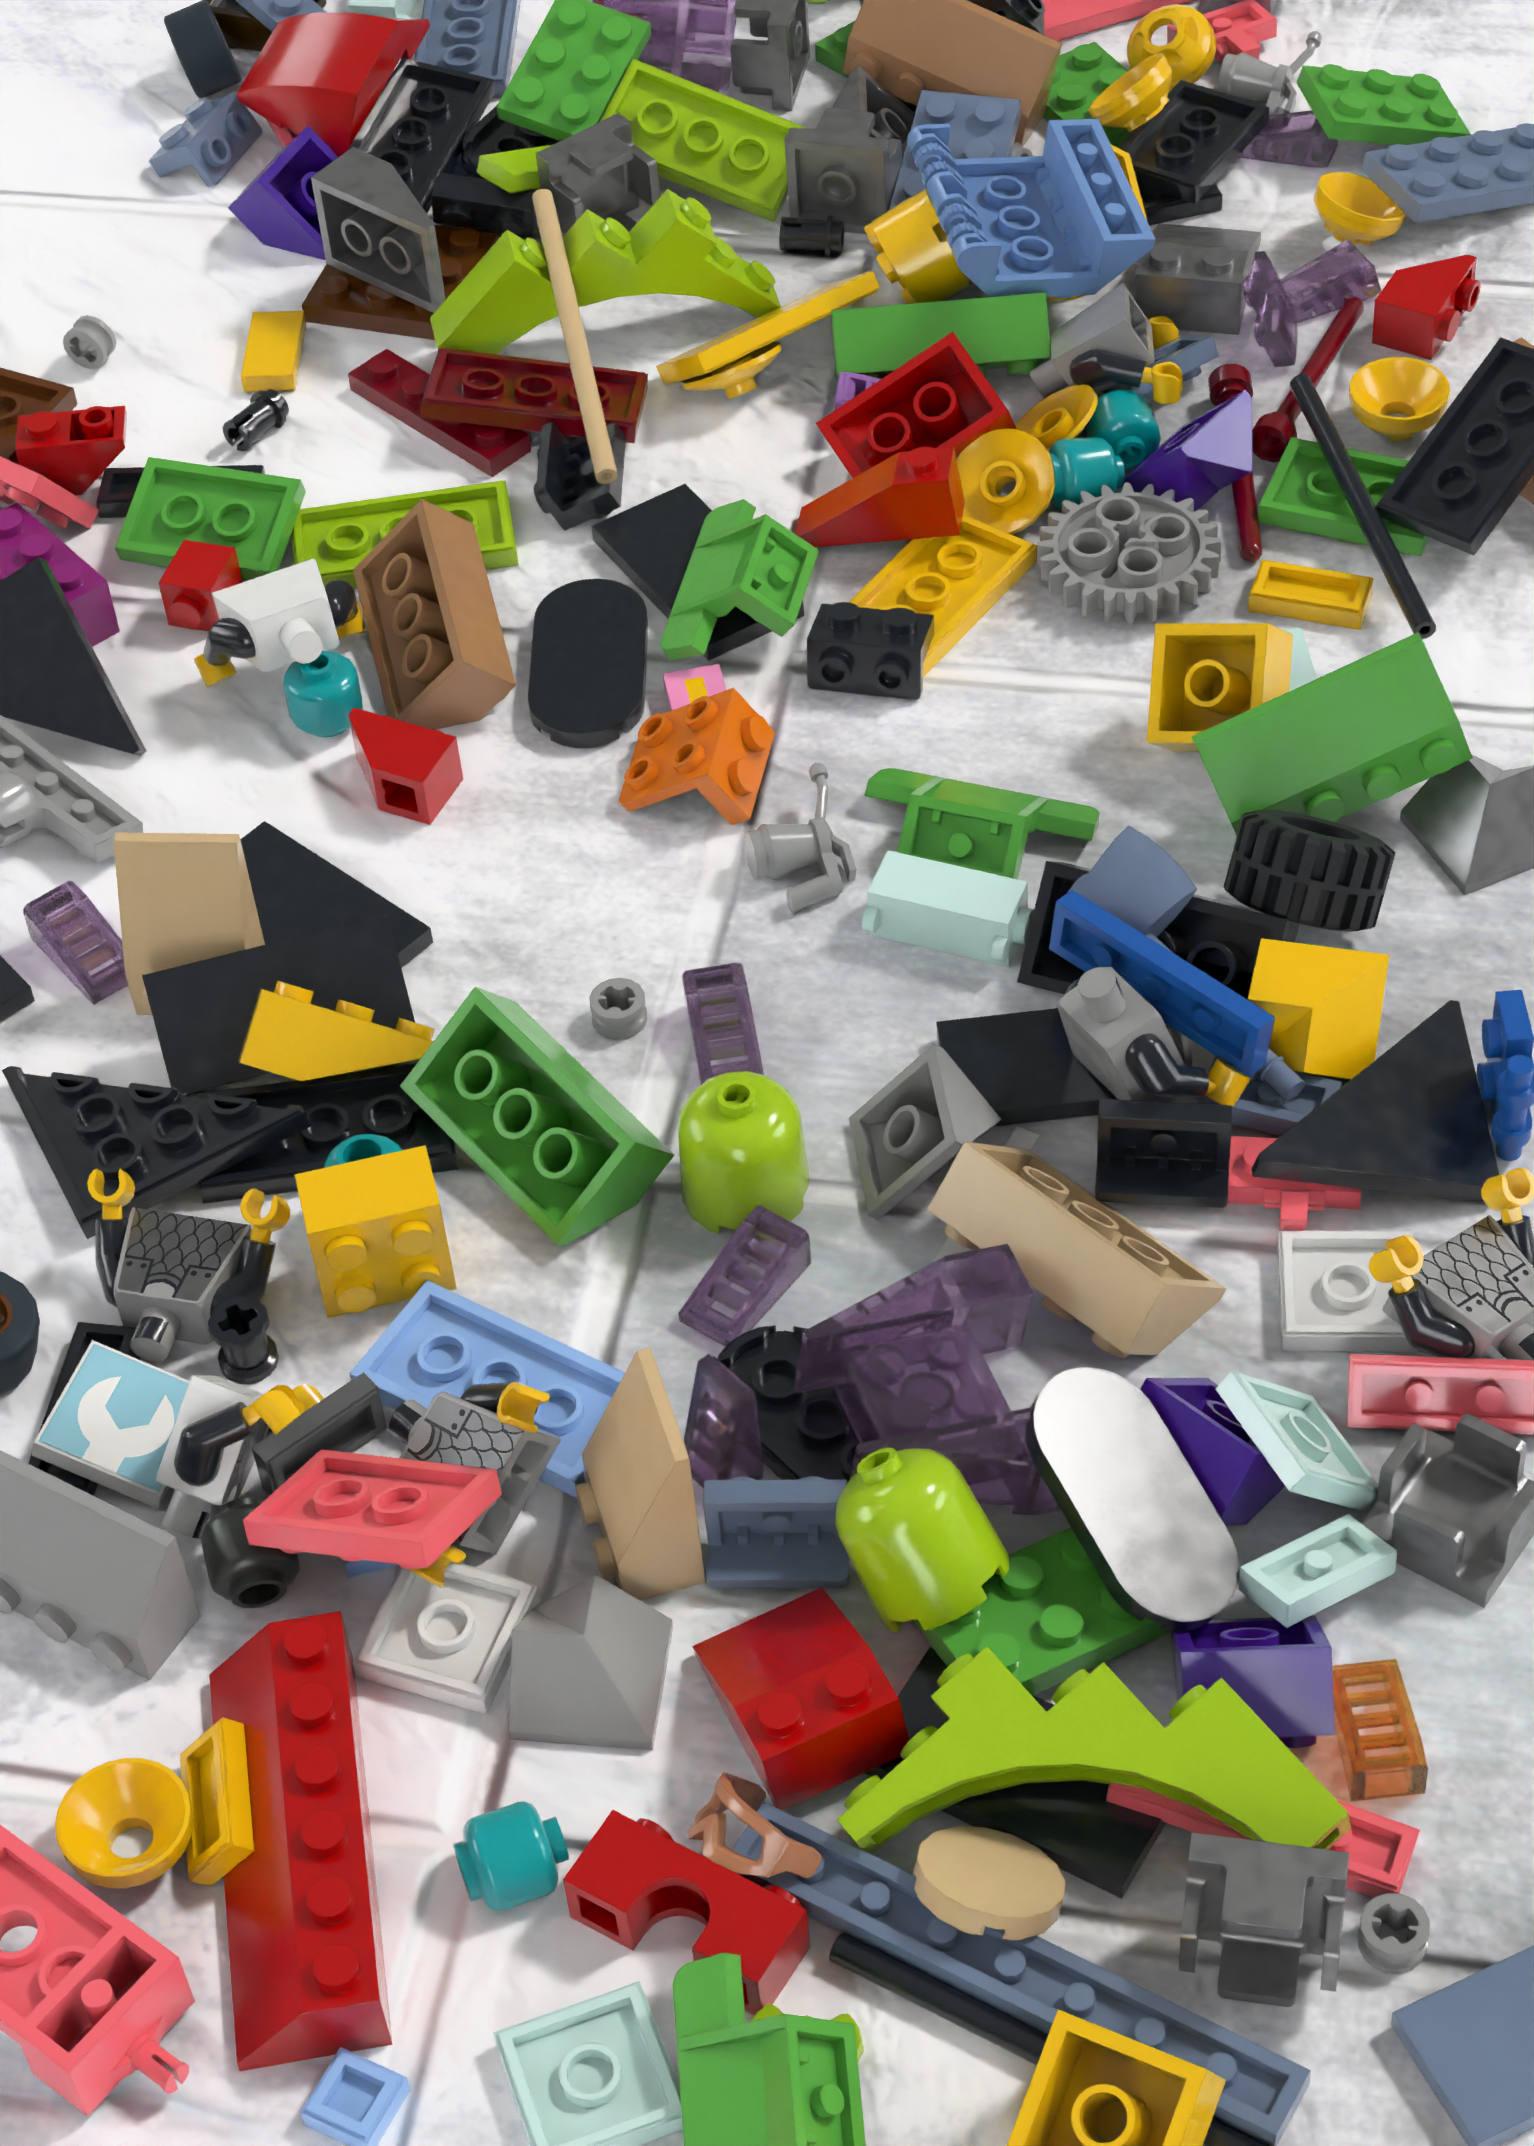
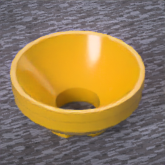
(1187, 54)
(1134, 95)
(1356, 208)
(1399, 387)
(118, 1798)

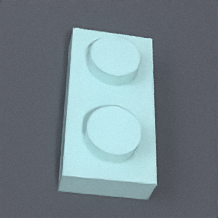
(1317, 1570)

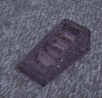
(1292, 140)
(1331, 280)
(63, 913)
(715, 993)
(760, 1239)
(722, 1426)

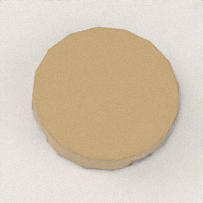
(988, 1880)

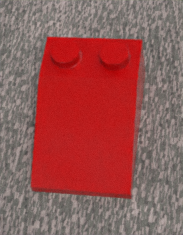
(926, 402)
(804, 1697)

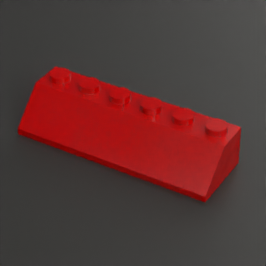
(307, 1897)

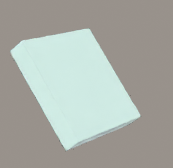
(1299, 1442)
(592, 2073)

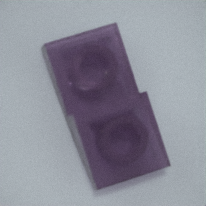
(1276, 318)

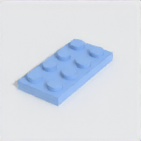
(456, 1343)

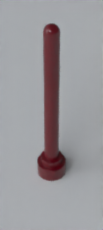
(1224, 384)
(1275, 429)

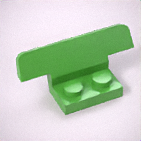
(740, 565)
(975, 822)
(762, 2078)

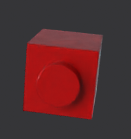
(192, 578)

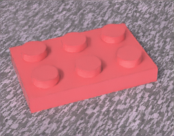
(373, 1508)

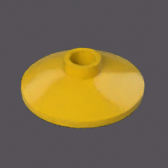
(737, 375)
(1060, 415)
(1000, 459)

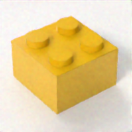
(1212, 675)
(375, 1230)
(1113, 2092)

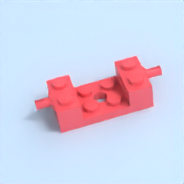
(88, 1988)

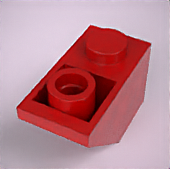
(1424, 305)
(71, 445)
(406, 765)

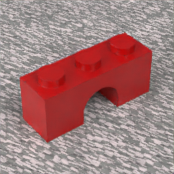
(640, 1876)

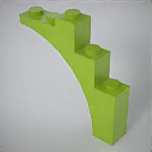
(662, 254)
(1098, 1731)

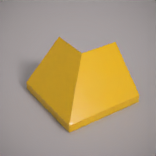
(1322, 1005)

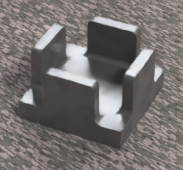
(777, 63)
(841, 170)
(599, 173)
(1456, 1506)
(1266, 1911)

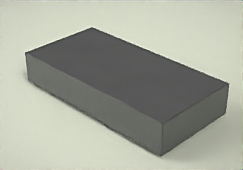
(335, 1424)

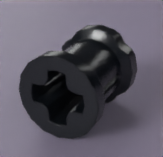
(245, 1349)

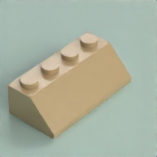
(1073, 1249)

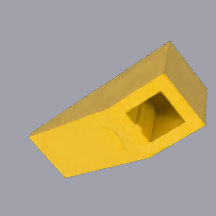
(316, 1042)

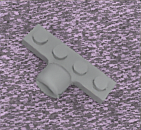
(47, 793)

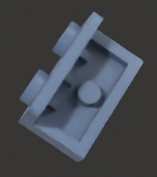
(209, 139)
(774, 1533)

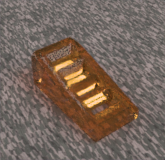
(1379, 1774)

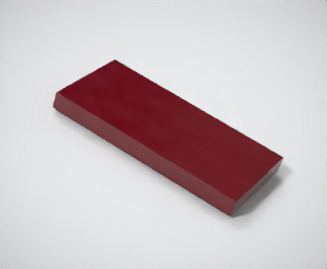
(526, 393)

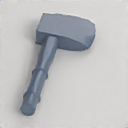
(1147, 892)

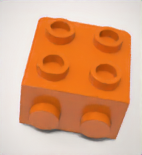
(704, 746)

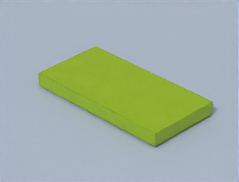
(706, 139)
(347, 532)

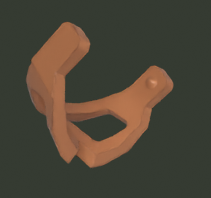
(743, 1800)

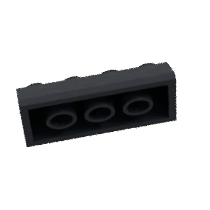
(1206, 933)

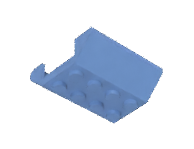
(1036, 221)

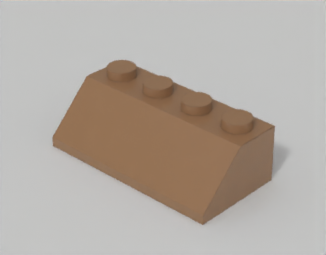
(953, 50)
(433, 621)

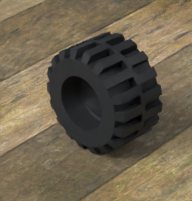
(1309, 870)

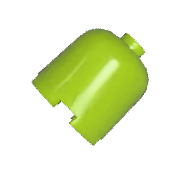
(741, 1150)
(917, 1537)

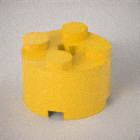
(916, 251)

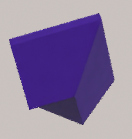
(1201, 454)

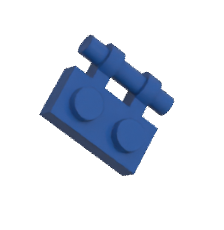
(1508, 1073)

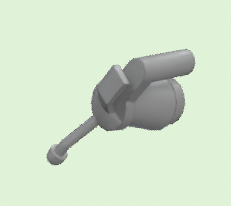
(1257, 80)
(785, 848)

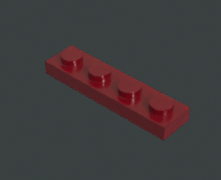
(399, 389)

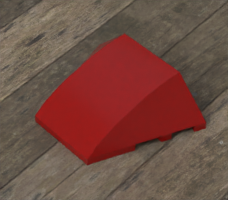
(328, 71)

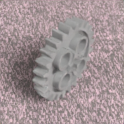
(1129, 552)

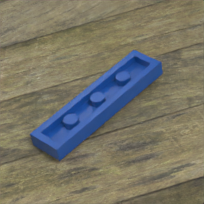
(1178, 991)

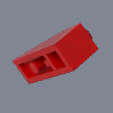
(898, 499)

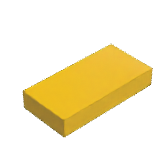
(273, 351)
(1310, 594)
(219, 1793)

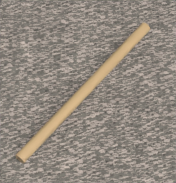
(574, 337)

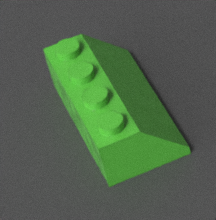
(993, 330)
(1338, 739)
(534, 1118)

